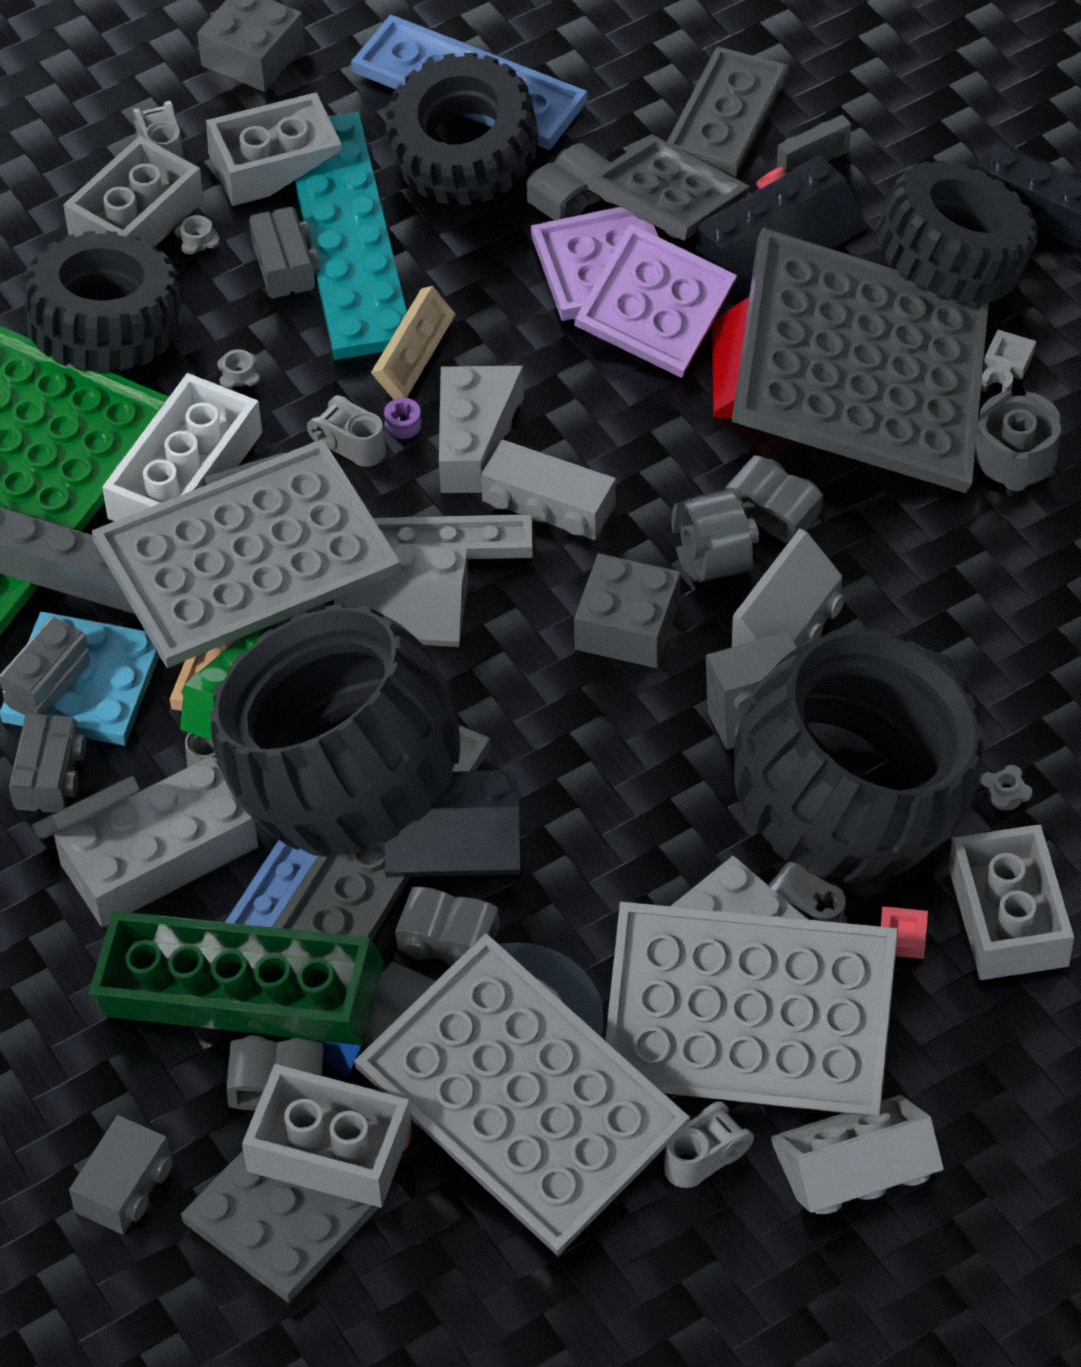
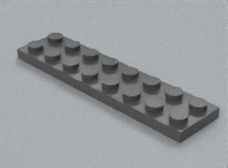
(352, 891)

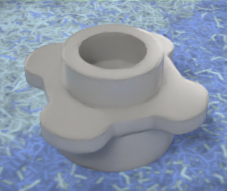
(196, 234)
(238, 369)
(1003, 797)

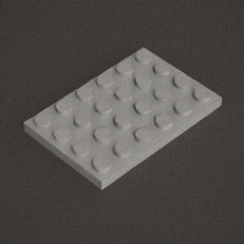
(245, 552)
(753, 1006)
(522, 1093)

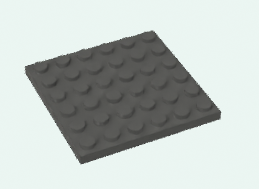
(860, 362)

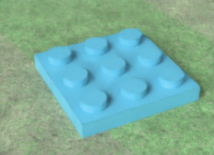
(109, 688)

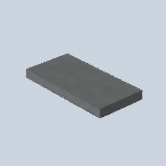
(728, 109)

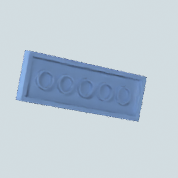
(404, 46)

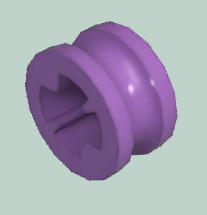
(407, 408)

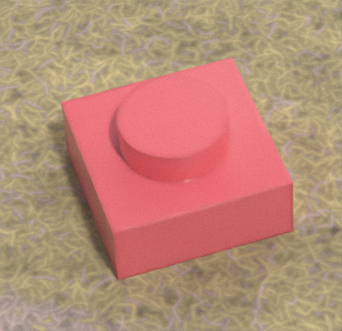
(911, 930)

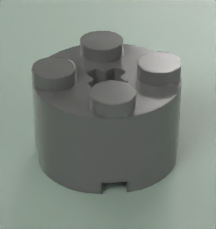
(1017, 439)
(714, 536)

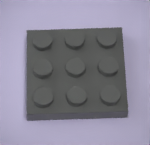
(667, 187)
(274, 1226)

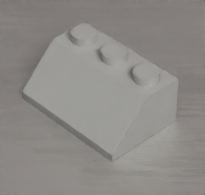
(423, 596)
(791, 596)
(858, 1155)

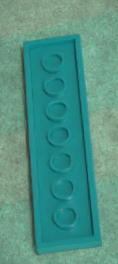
(353, 246)

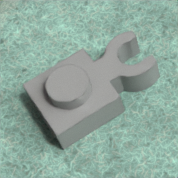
(1007, 359)

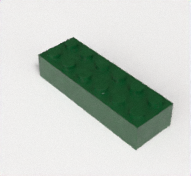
(237, 977)

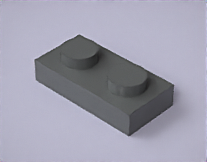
(827, 140)

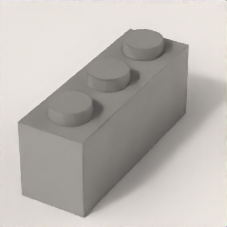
(548, 489)

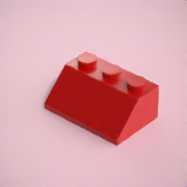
(726, 350)

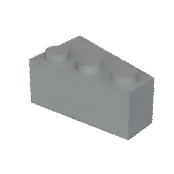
(473, 421)

